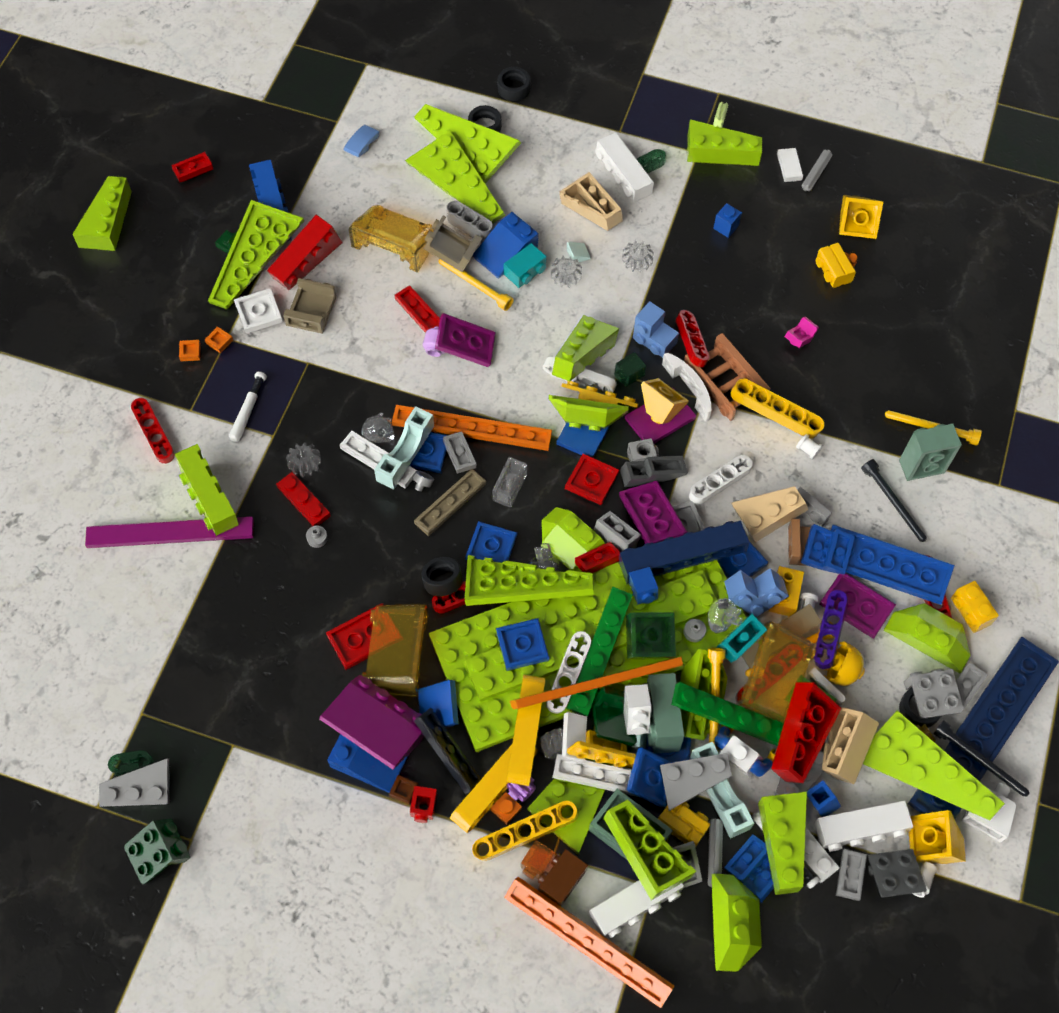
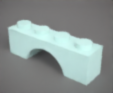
(393, 465)
(728, 806)

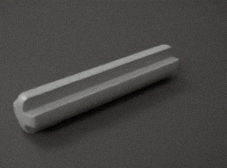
(816, 170)
(715, 848)

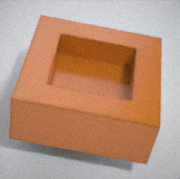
(219, 339)
(189, 350)
(506, 808)

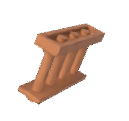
(734, 361)

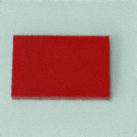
(352, 639)

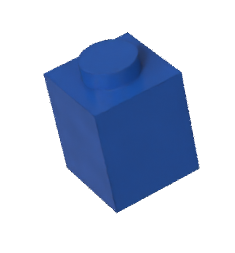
(727, 220)
(643, 586)
(823, 799)

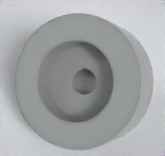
(422, 479)
(316, 536)
(694, 630)

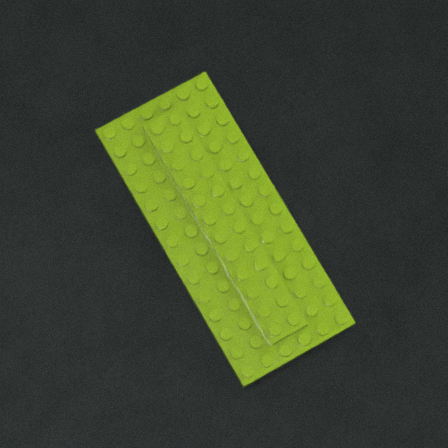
(484, 688)

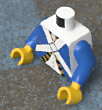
(741, 754)

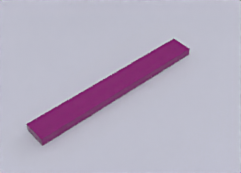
(163, 533)

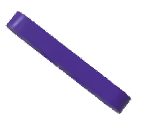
(831, 629)

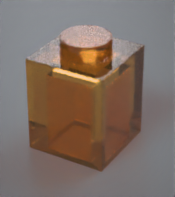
(537, 860)

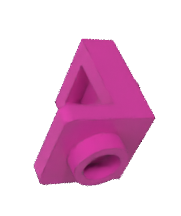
(802, 333)

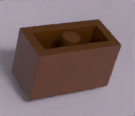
(563, 877)

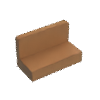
(797, 541)

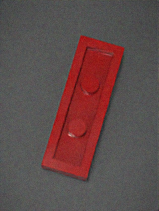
(417, 308)
(303, 499)

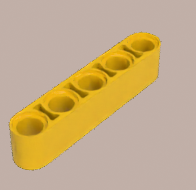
(786, 408)
(525, 733)
(483, 794)
(513, 831)

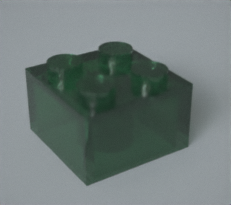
(650, 635)

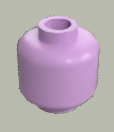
(430, 342)

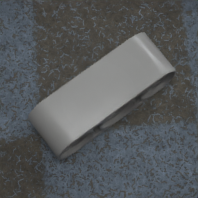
(468, 220)

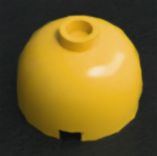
(847, 666)

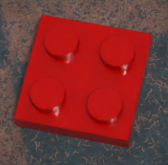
(592, 479)

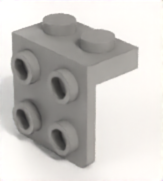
(935, 693)

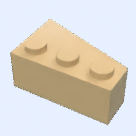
(592, 202)
(770, 511)
(848, 744)

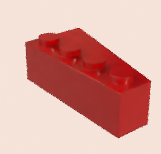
(305, 252)
(804, 731)

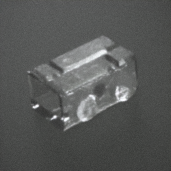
(509, 482)

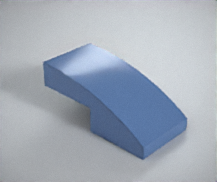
(360, 140)

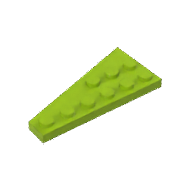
(482, 145)
(453, 172)
(255, 244)
(514, 581)
(915, 759)
(585, 799)

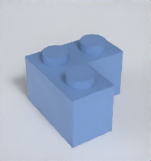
(653, 332)
(756, 594)

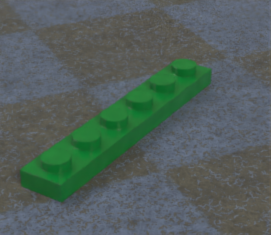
(600, 648)
(727, 713)

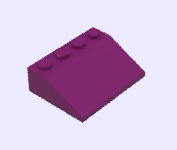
(374, 721)

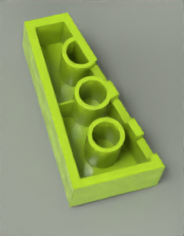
(722, 145)
(105, 216)
(583, 346)
(205, 490)
(784, 835)
(646, 850)

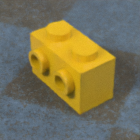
(793, 583)
(974, 606)

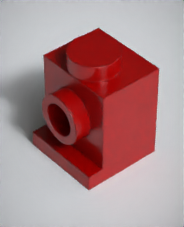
(421, 796)

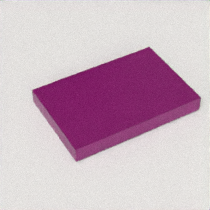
(465, 340)
(647, 428)
(865, 607)

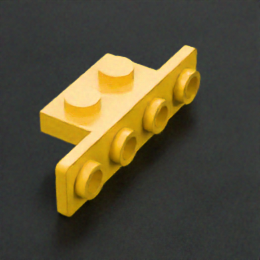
(591, 394)
(602, 751)

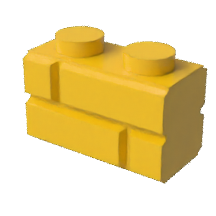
(835, 265)
(685, 823)

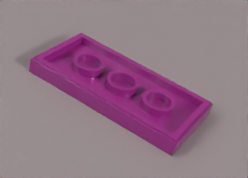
(652, 512)

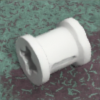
(809, 446)
(808, 598)

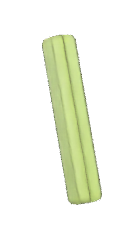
(720, 114)

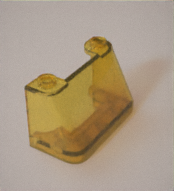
(392, 233)
(396, 647)
(776, 668)

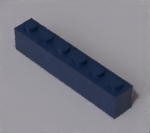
(686, 550)

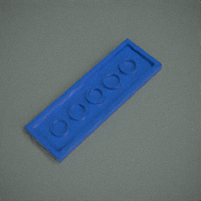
(898, 567)

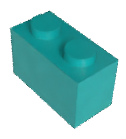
(525, 265)
(742, 637)

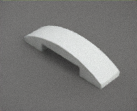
(677, 367)

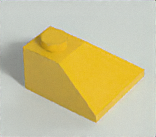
(860, 216)
(662, 401)
(936, 838)

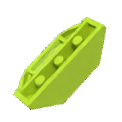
(587, 413)
(568, 536)
(931, 634)
(698, 675)
(735, 923)

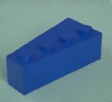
(267, 186)

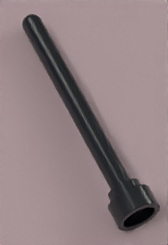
(871, 468)
(945, 732)

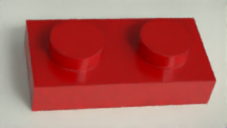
(192, 167)
(598, 558)

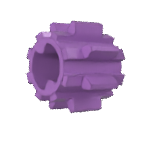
(521, 791)

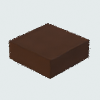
(403, 789)

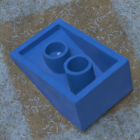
(504, 242)
(358, 763)

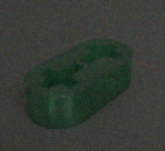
(650, 161)
(128, 757)

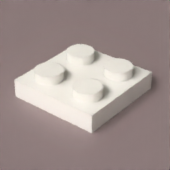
(258, 310)

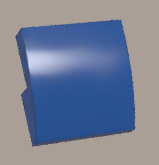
(828, 549)
(752, 867)

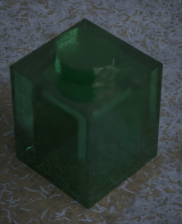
(629, 369)

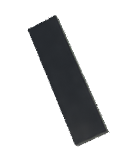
(448, 750)

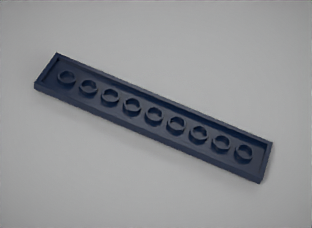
(995, 715)

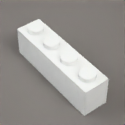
(624, 167)
(863, 825)
(628, 908)

